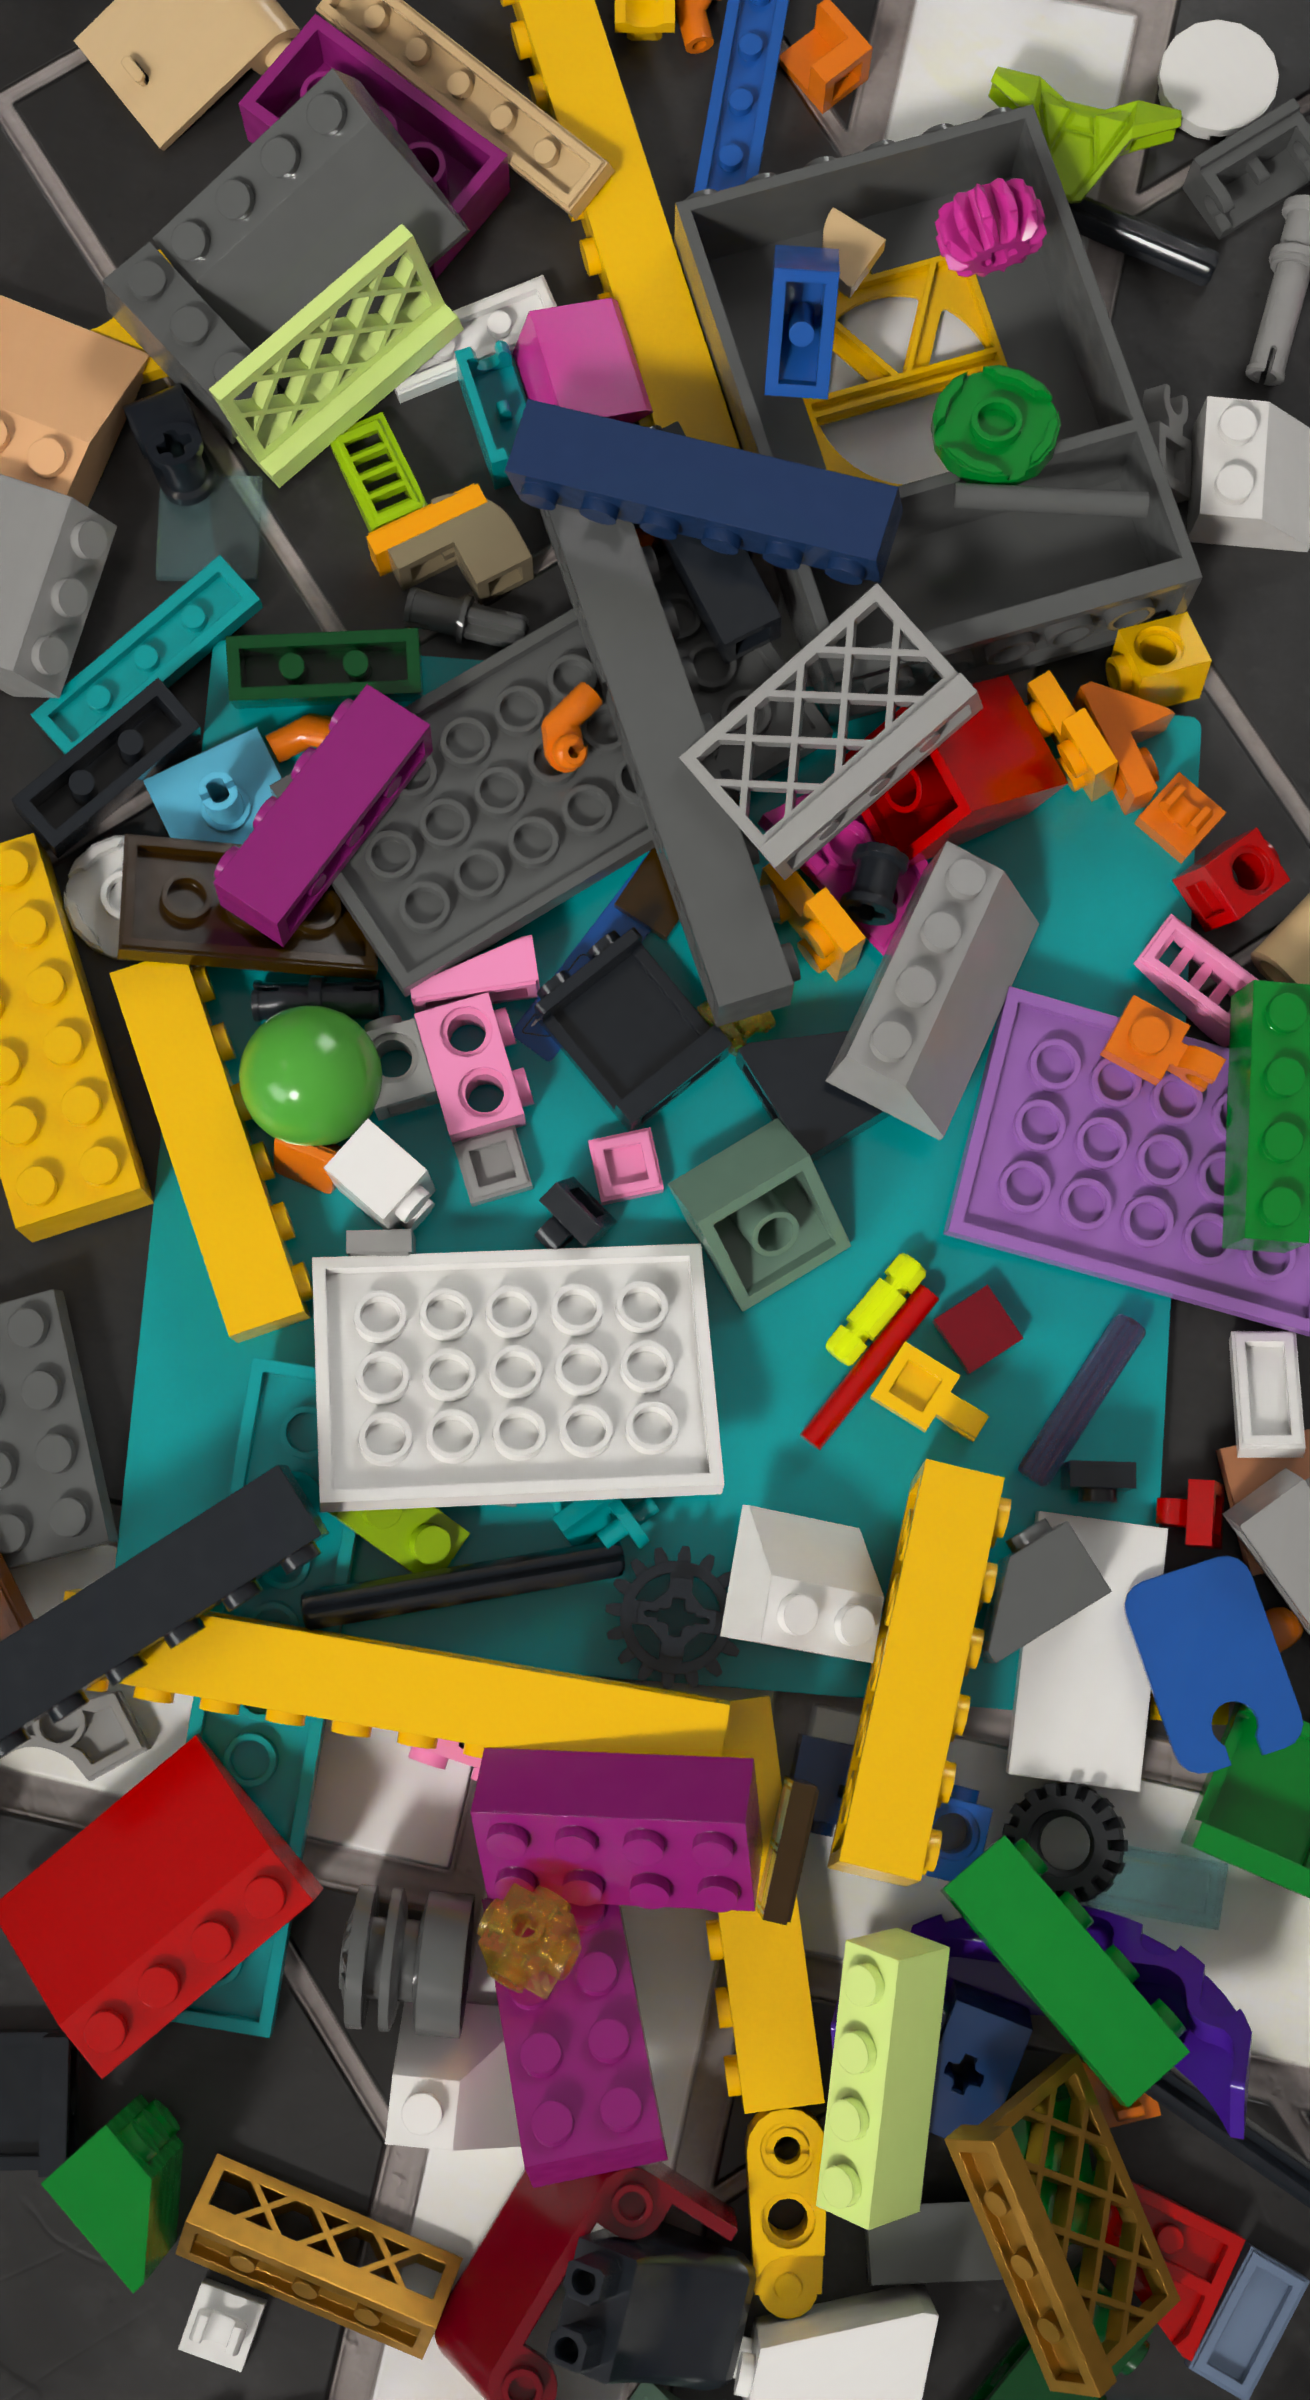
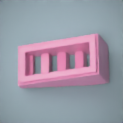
(503, 972)
(1186, 995)

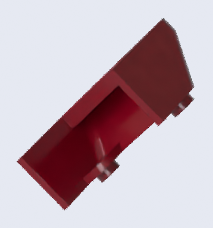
(528, 2257)

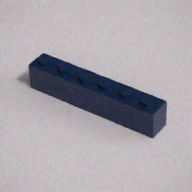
(704, 492)

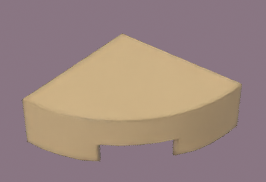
(857, 248)

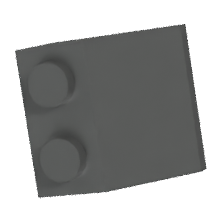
(1038, 1588)

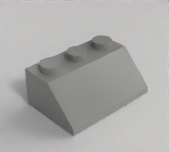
(47, 582)

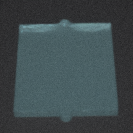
(220, 525)

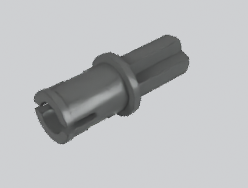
(463, 619)

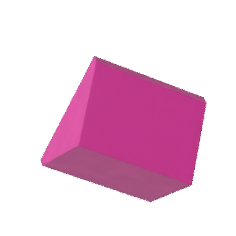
(582, 361)

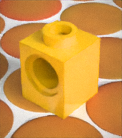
(1159, 661)

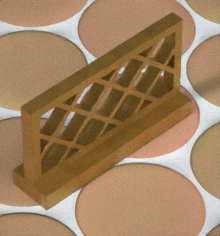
(1034, 2250)

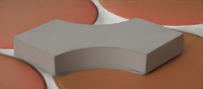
(94, 1736)

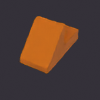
(1123, 724)

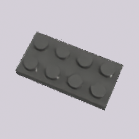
(49, 1454)

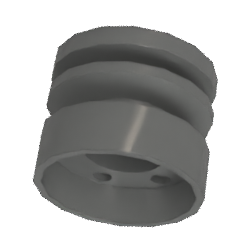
(408, 1961)

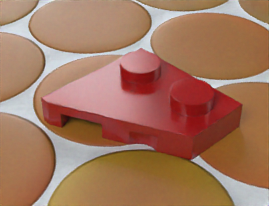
(1197, 2257)

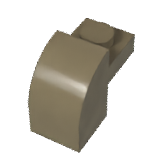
(478, 541)

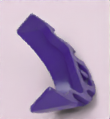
(1215, 2031)

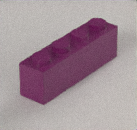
(322, 814)

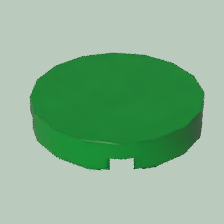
(995, 426)

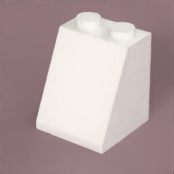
(842, 2349)

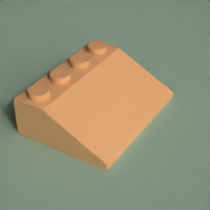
(61, 399)

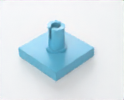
(216, 790)

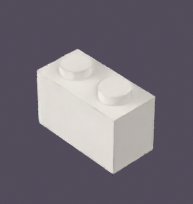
(382, 1179)

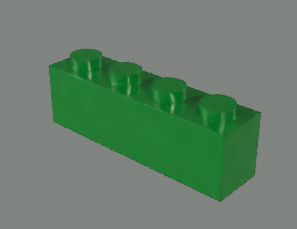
(1268, 1119)
(1066, 1971)

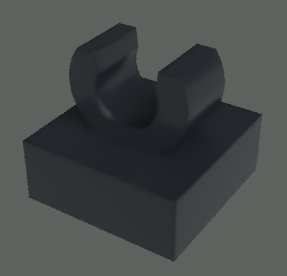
(574, 1216)

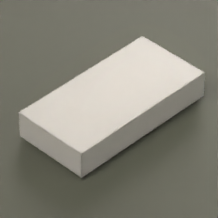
(1266, 1394)

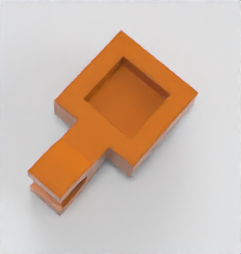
(1151, 1043)

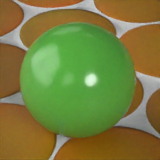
(310, 1076)

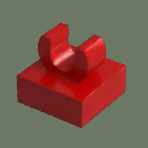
(1199, 1513)

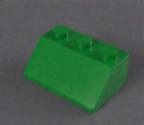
(126, 2189)

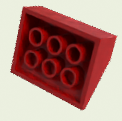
(153, 1905)

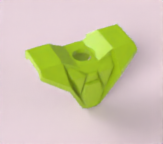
(1083, 137)

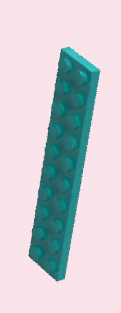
(267, 1758)

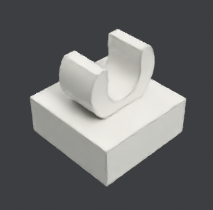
(222, 2324)

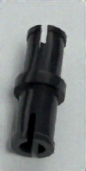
(353, 999)

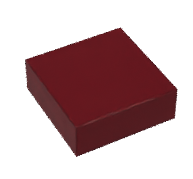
(977, 1329)

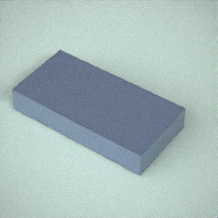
(1248, 2322)

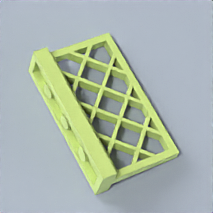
(365, 364)

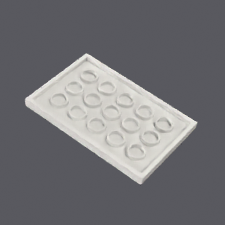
(514, 1377)

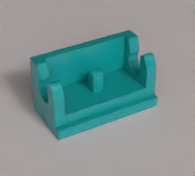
(494, 404)

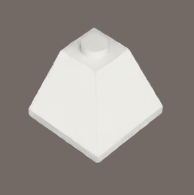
(453, 2089)

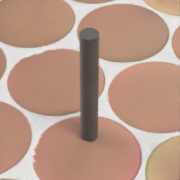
(1050, 500)

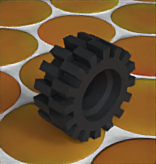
(1097, 1817)

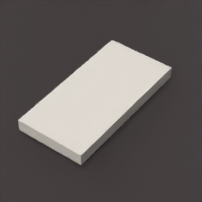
(1082, 1682)

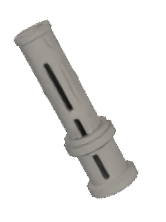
(1286, 294)

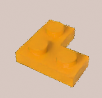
(1083, 750)
(826, 930)

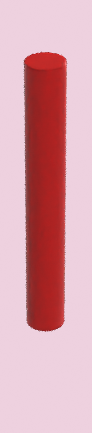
(869, 1367)

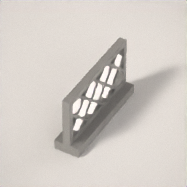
(871, 770)

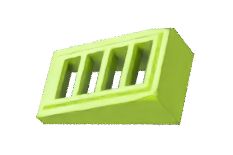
(397, 464)

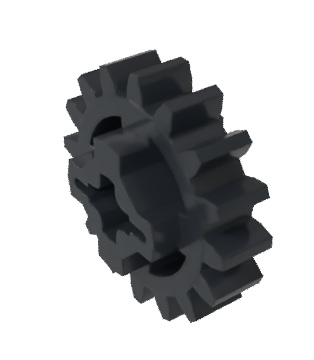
(672, 1648)

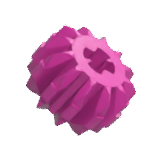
(990, 227)

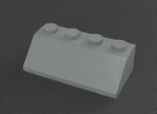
(937, 992)

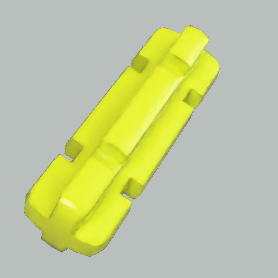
(875, 1309)

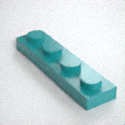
(158, 647)

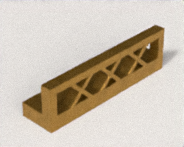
(313, 2278)

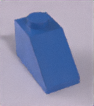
(802, 321)

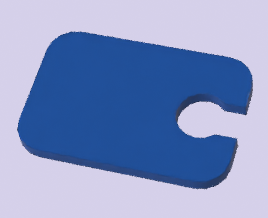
(1206, 1646)

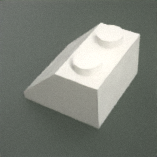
(1249, 477)
(803, 1586)

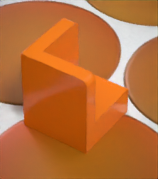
(829, 58)

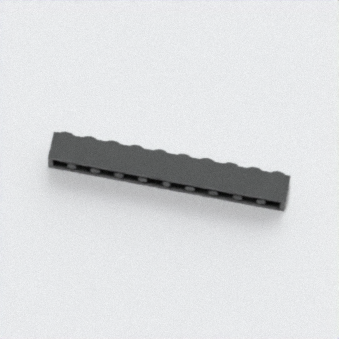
(656, 721)

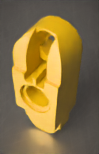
(790, 2260)

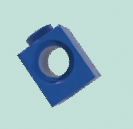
(977, 1821)

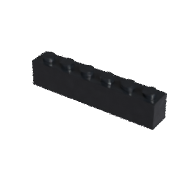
(154, 1600)

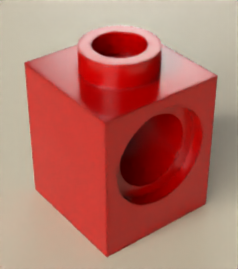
(1210, 883)

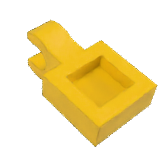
(921, 1389)

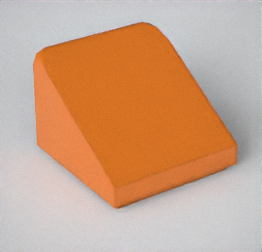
(305, 1164)

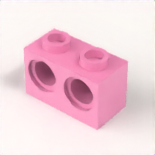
(460, 1072)

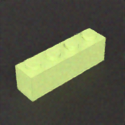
(882, 2077)

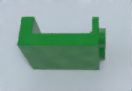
(1257, 1807)

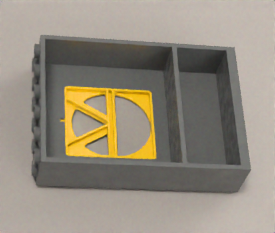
(978, 583)

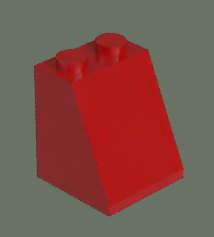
(972, 782)

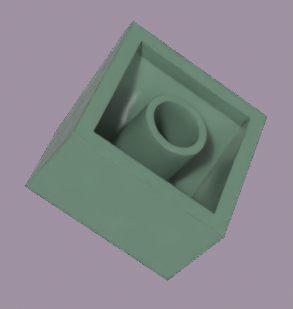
(760, 1213)

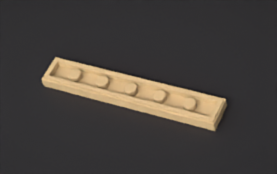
(472, 92)

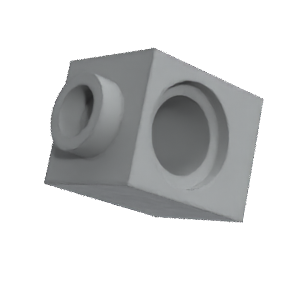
(416, 1086)

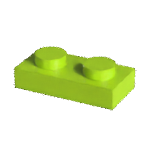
(411, 1537)

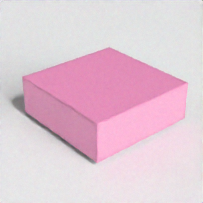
(626, 1166)

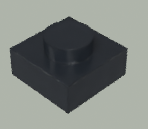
(1098, 1480)

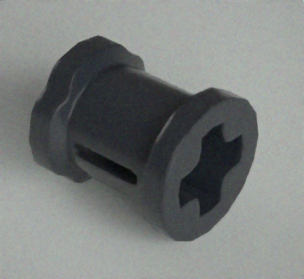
(874, 883)

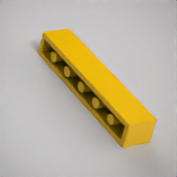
(212, 1149)
(763, 1960)

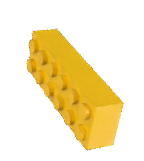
(62, 1112)
(918, 1673)

